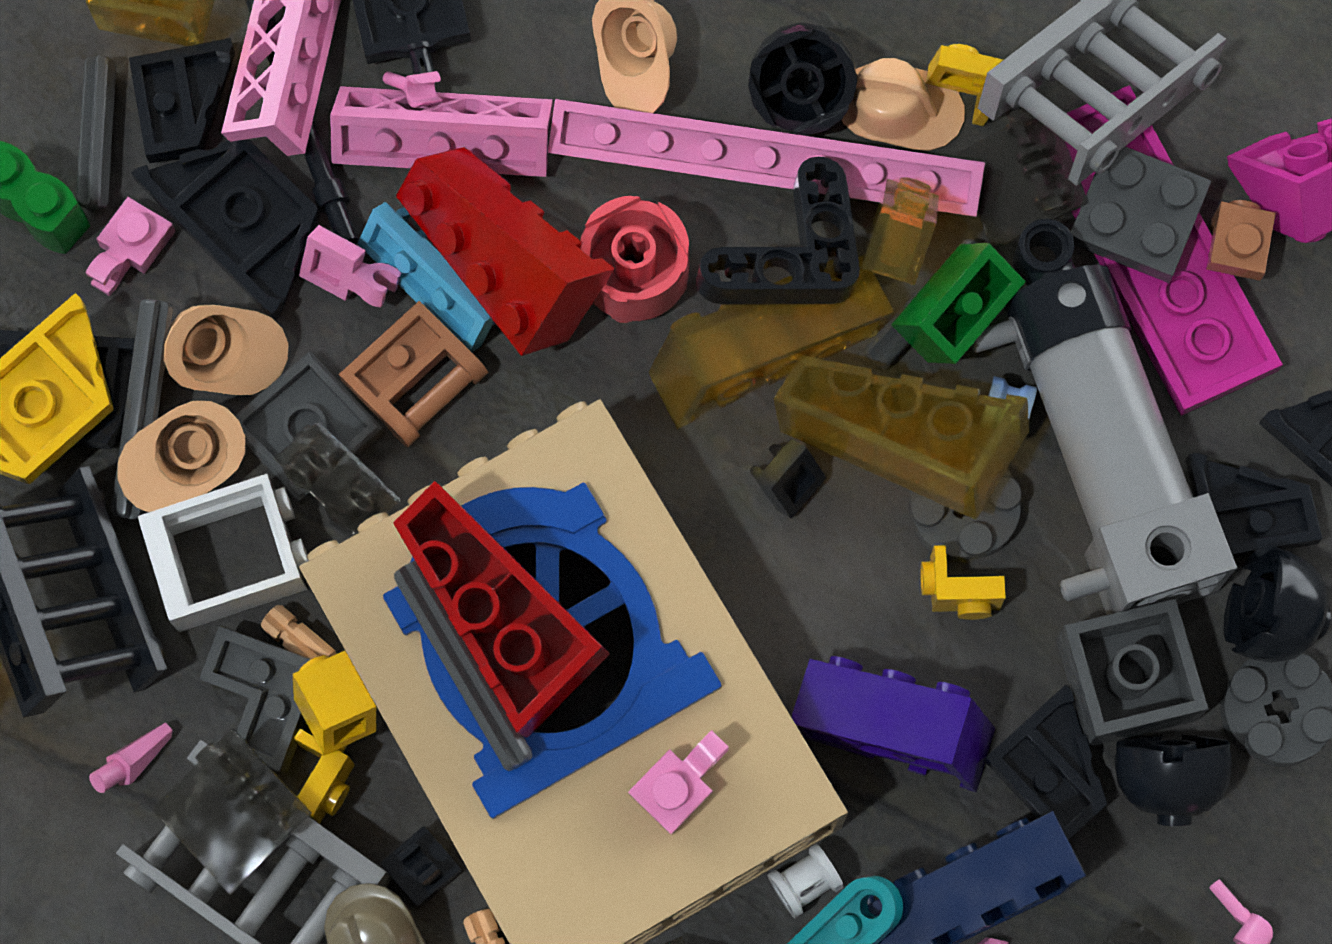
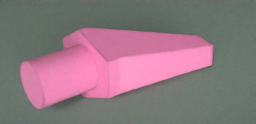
(131, 760)

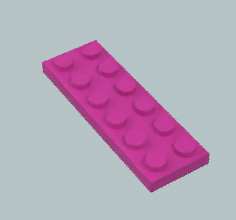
(1200, 322)

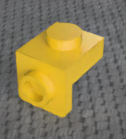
(961, 70)
(969, 596)
(326, 785)

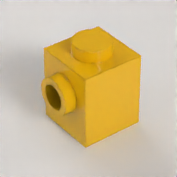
(334, 701)

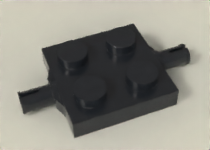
(410, 29)

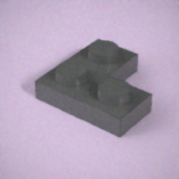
(266, 678)

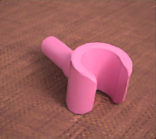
(418, 87)
(1254, 929)

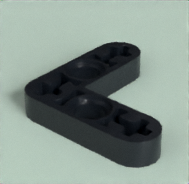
(804, 263)

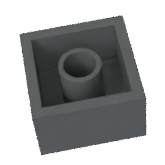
(1131, 672)

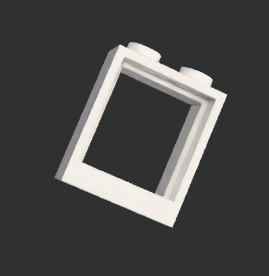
(163, 523)

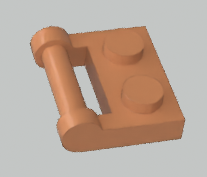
(403, 359)

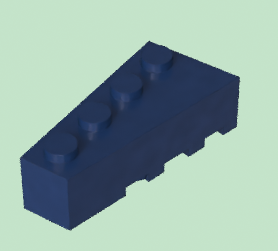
(985, 884)

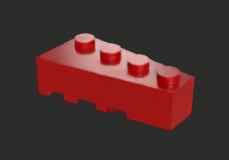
(503, 250)
(510, 623)

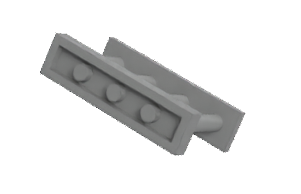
(1083, 31)
(304, 845)

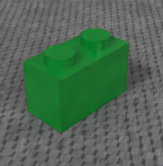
(958, 303)

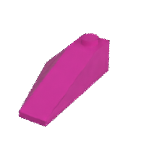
(1291, 181)

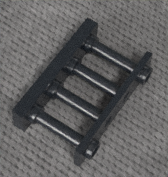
(24, 648)

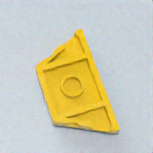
(50, 392)

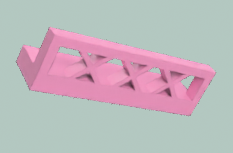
(293, 79)
(393, 134)

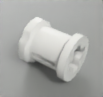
(805, 880)

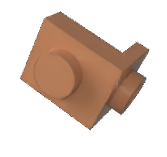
(1240, 239)

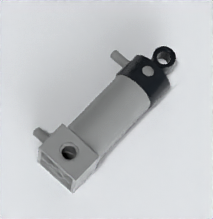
(1109, 433)

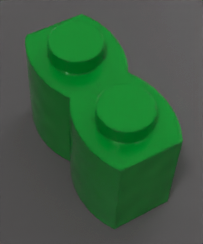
(39, 202)

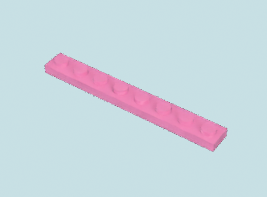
(752, 153)

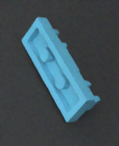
(425, 274)

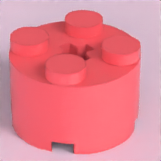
(649, 234)

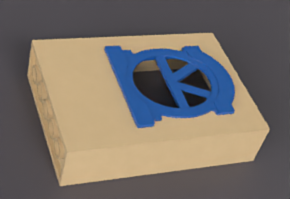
(561, 837)

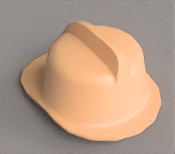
(634, 52)
(901, 109)
(225, 350)
(181, 455)

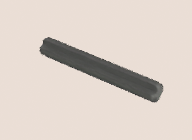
(144, 385)
(483, 703)

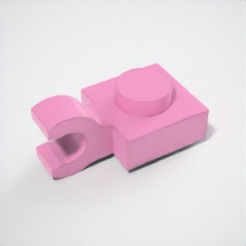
(130, 239)
(340, 268)
(675, 786)

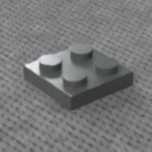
(1140, 213)

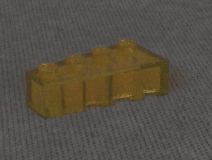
(739, 344)
(908, 432)

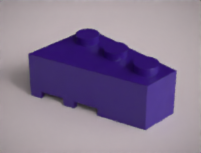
(894, 719)

